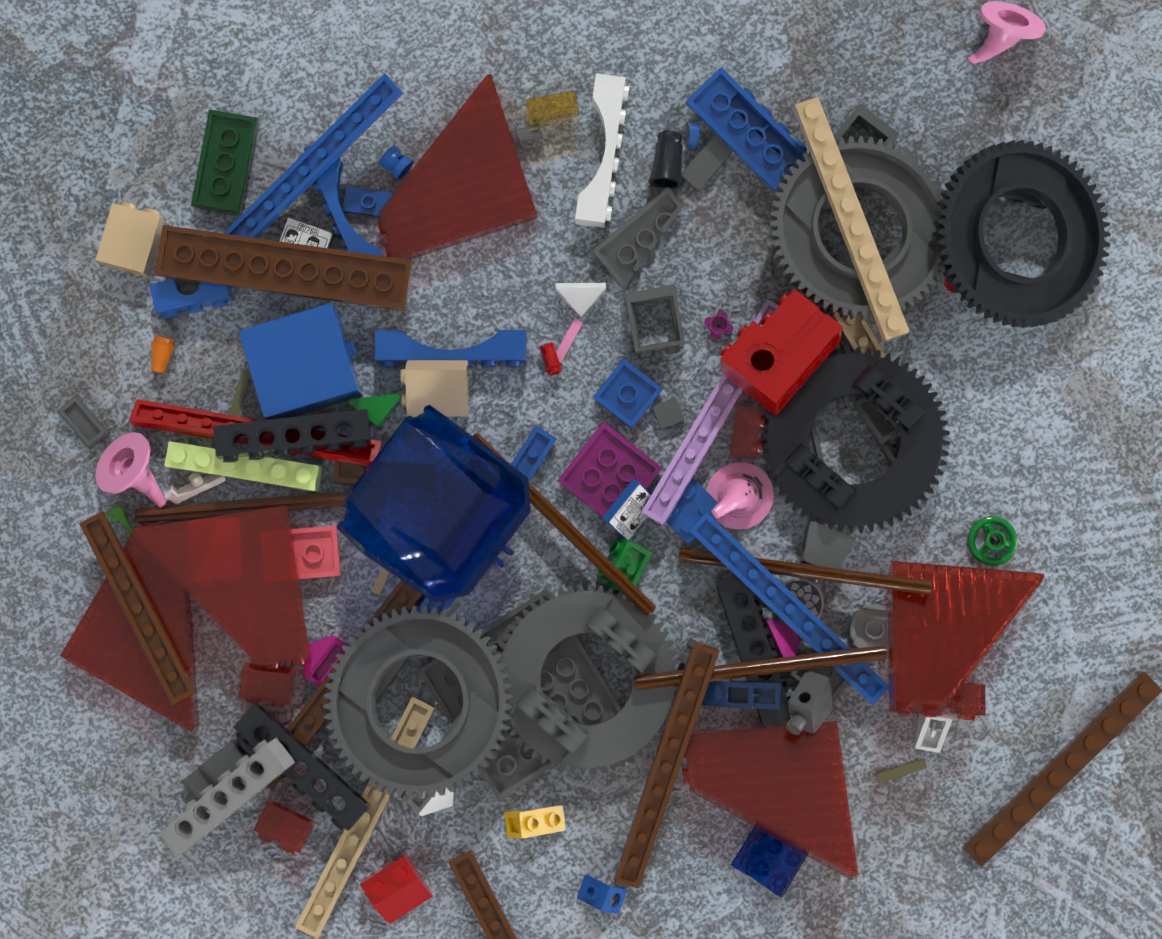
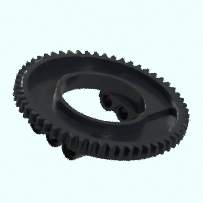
(1043, 181)
(822, 490)

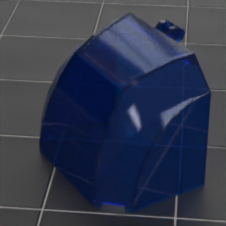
(436, 507)

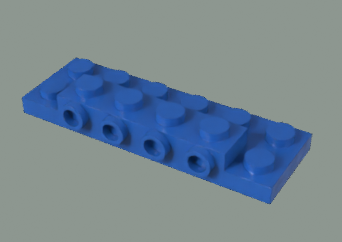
(746, 127)

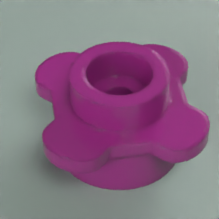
(716, 332)

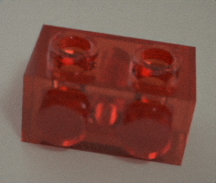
(745, 433)
(267, 685)
(969, 702)
(284, 827)

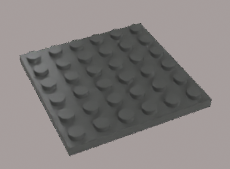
(566, 679)

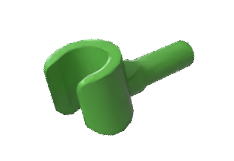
(119, 513)

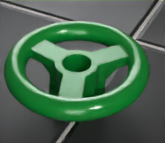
(980, 554)

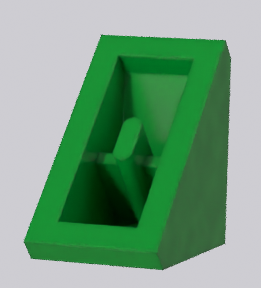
(378, 407)

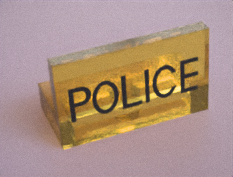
(552, 108)

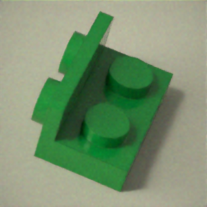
(628, 559)

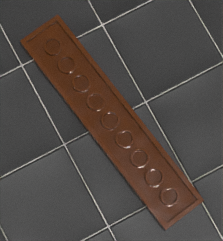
(283, 268)

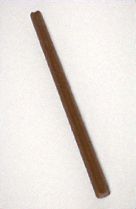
(213, 509)
(585, 546)
(819, 573)
(768, 666)

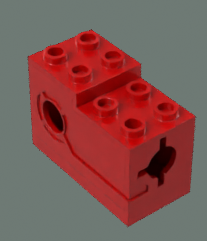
(782, 353)

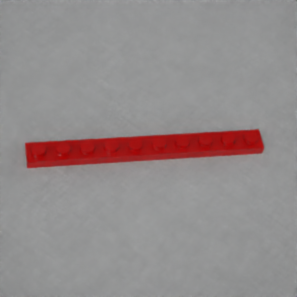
(201, 424)

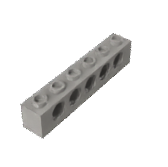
(274, 761)

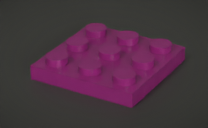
(606, 469)

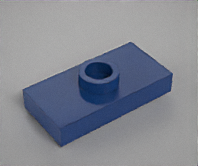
(364, 201)

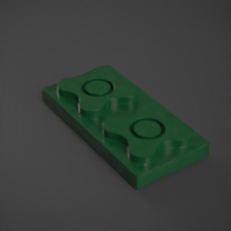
(225, 162)

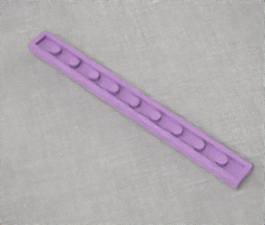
(696, 443)

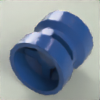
(396, 162)

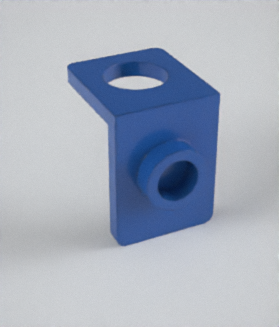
(600, 894)

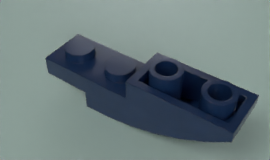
(743, 694)

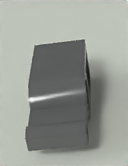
(213, 768)

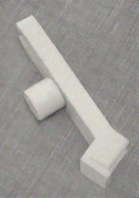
(197, 485)

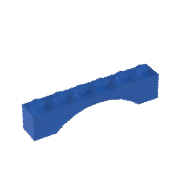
(329, 184)
(506, 347)

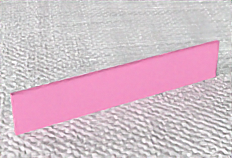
(568, 339)

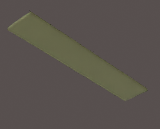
(239, 394)
(901, 770)

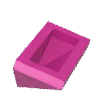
(783, 637)
(323, 655)

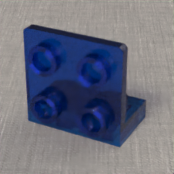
(768, 861)

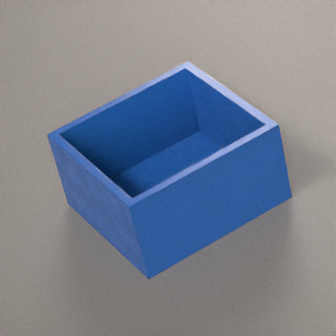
(301, 363)

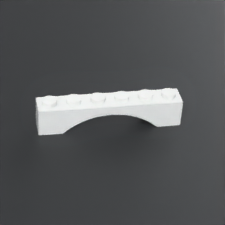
(593, 200)

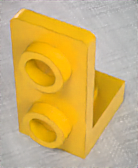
(534, 822)

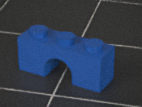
(170, 301)

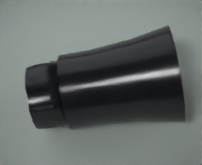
(667, 161)

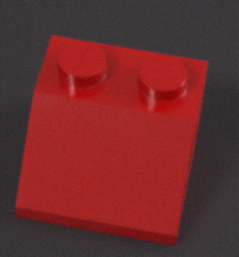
(396, 888)

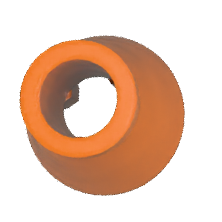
(161, 353)

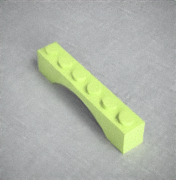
(266, 470)

